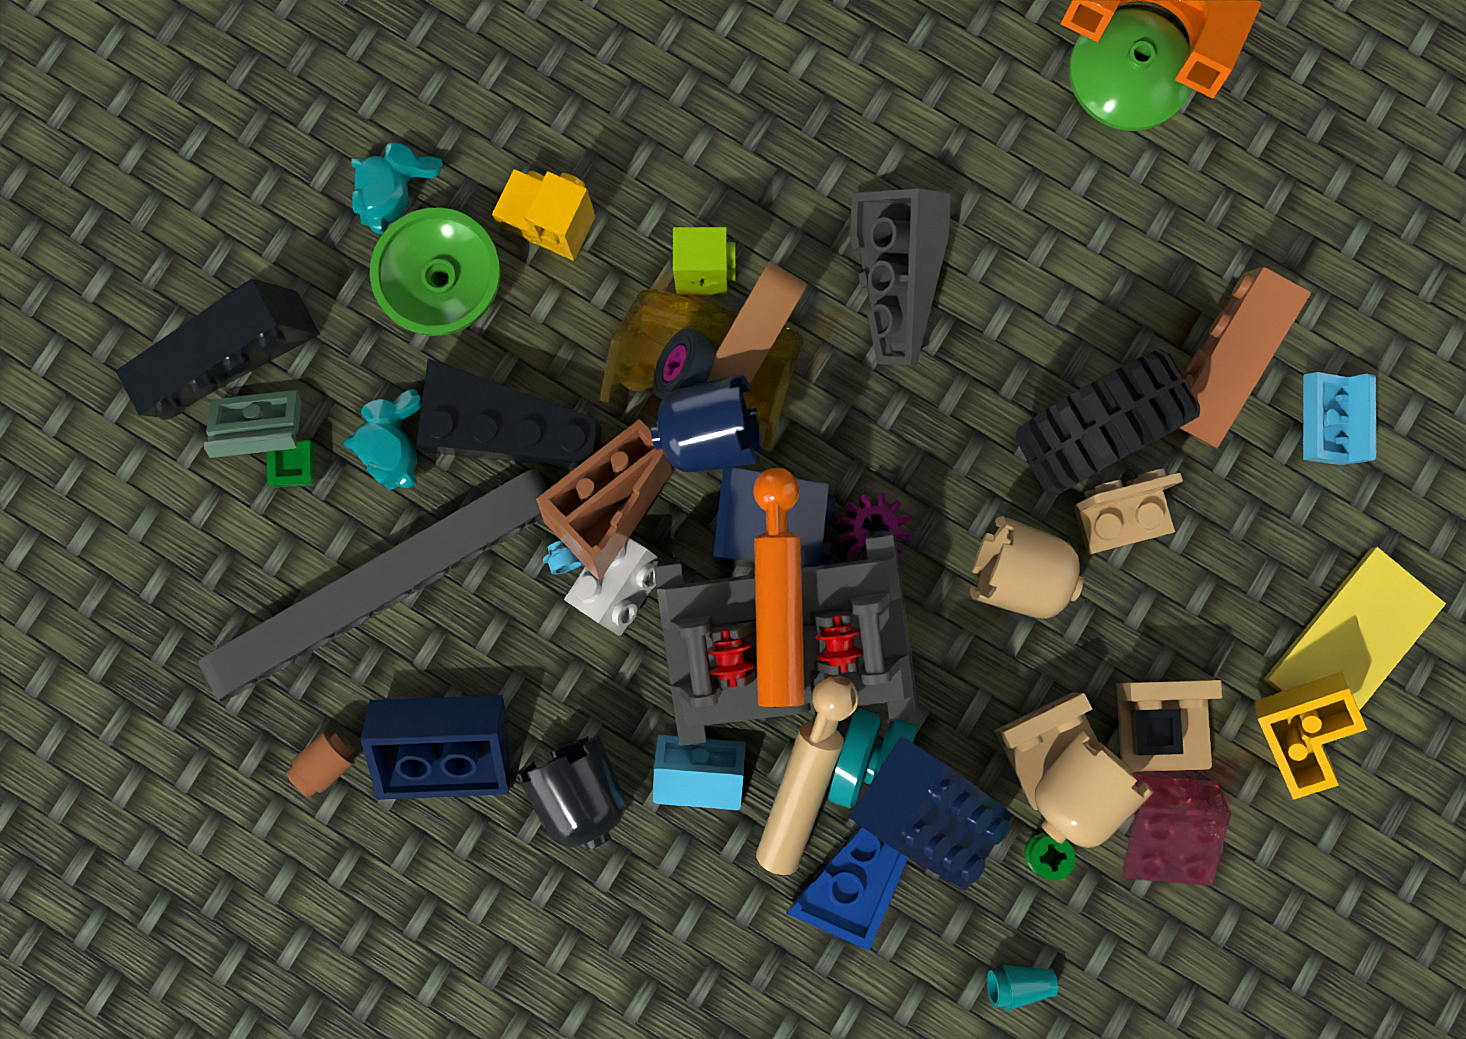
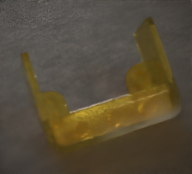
(660, 315)

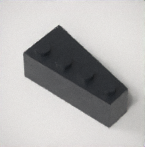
(217, 348)
(495, 422)

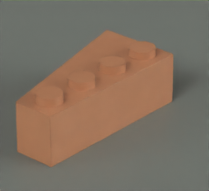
(1240, 350)

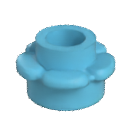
(561, 558)

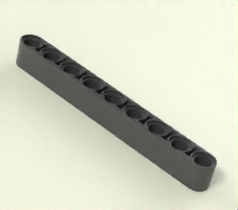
(374, 586)

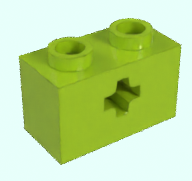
(702, 260)

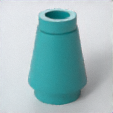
(1019, 985)

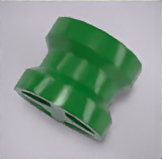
(1041, 855)

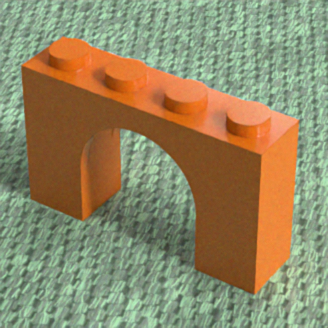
(1214, 30)

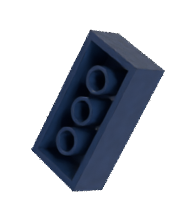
(932, 814)

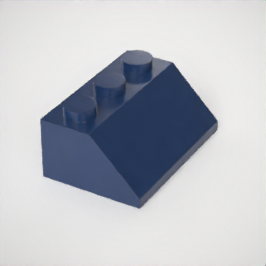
(437, 747)

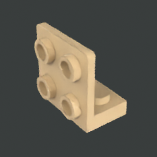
(1128, 514)
(1184, 695)
(1042, 736)

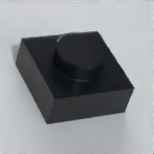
(1157, 732)

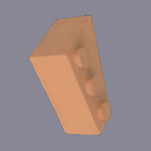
(606, 497)

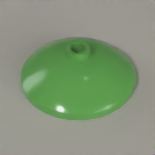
(1118, 86)
(420, 250)

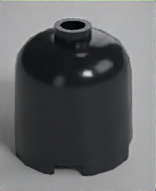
(576, 793)

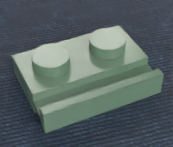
(253, 423)

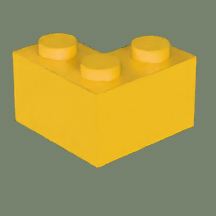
(546, 211)
(1301, 722)

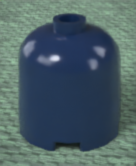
(708, 426)

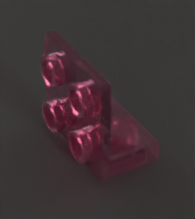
(1177, 831)

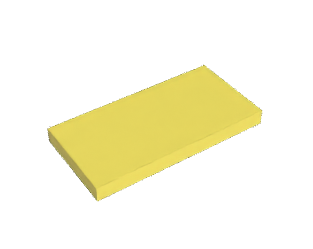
(1360, 629)

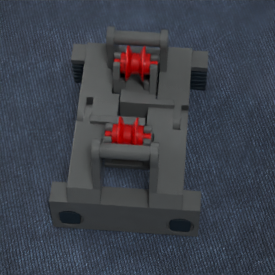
(858, 642)

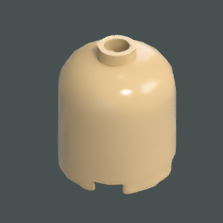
(1026, 570)
(1088, 794)

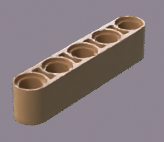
(758, 324)

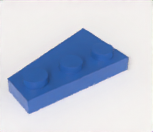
(852, 890)

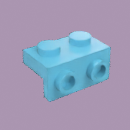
(1339, 418)

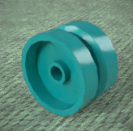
(863, 756)

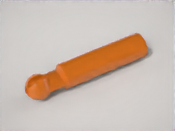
(778, 594)

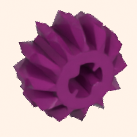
(885, 519)

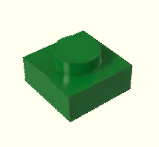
(292, 466)

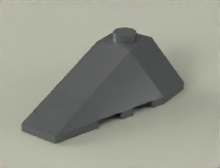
(901, 256)

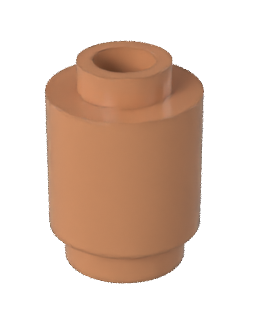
(321, 763)

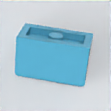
(699, 773)

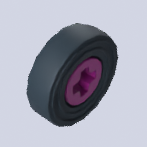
(683, 362)

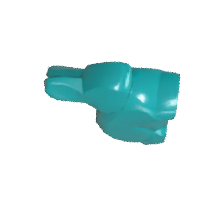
(383, 187)
(384, 444)

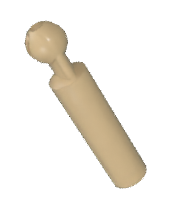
(806, 777)

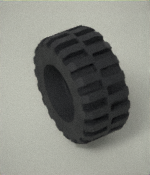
(1107, 421)

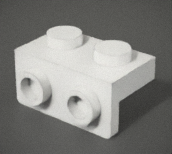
(620, 591)

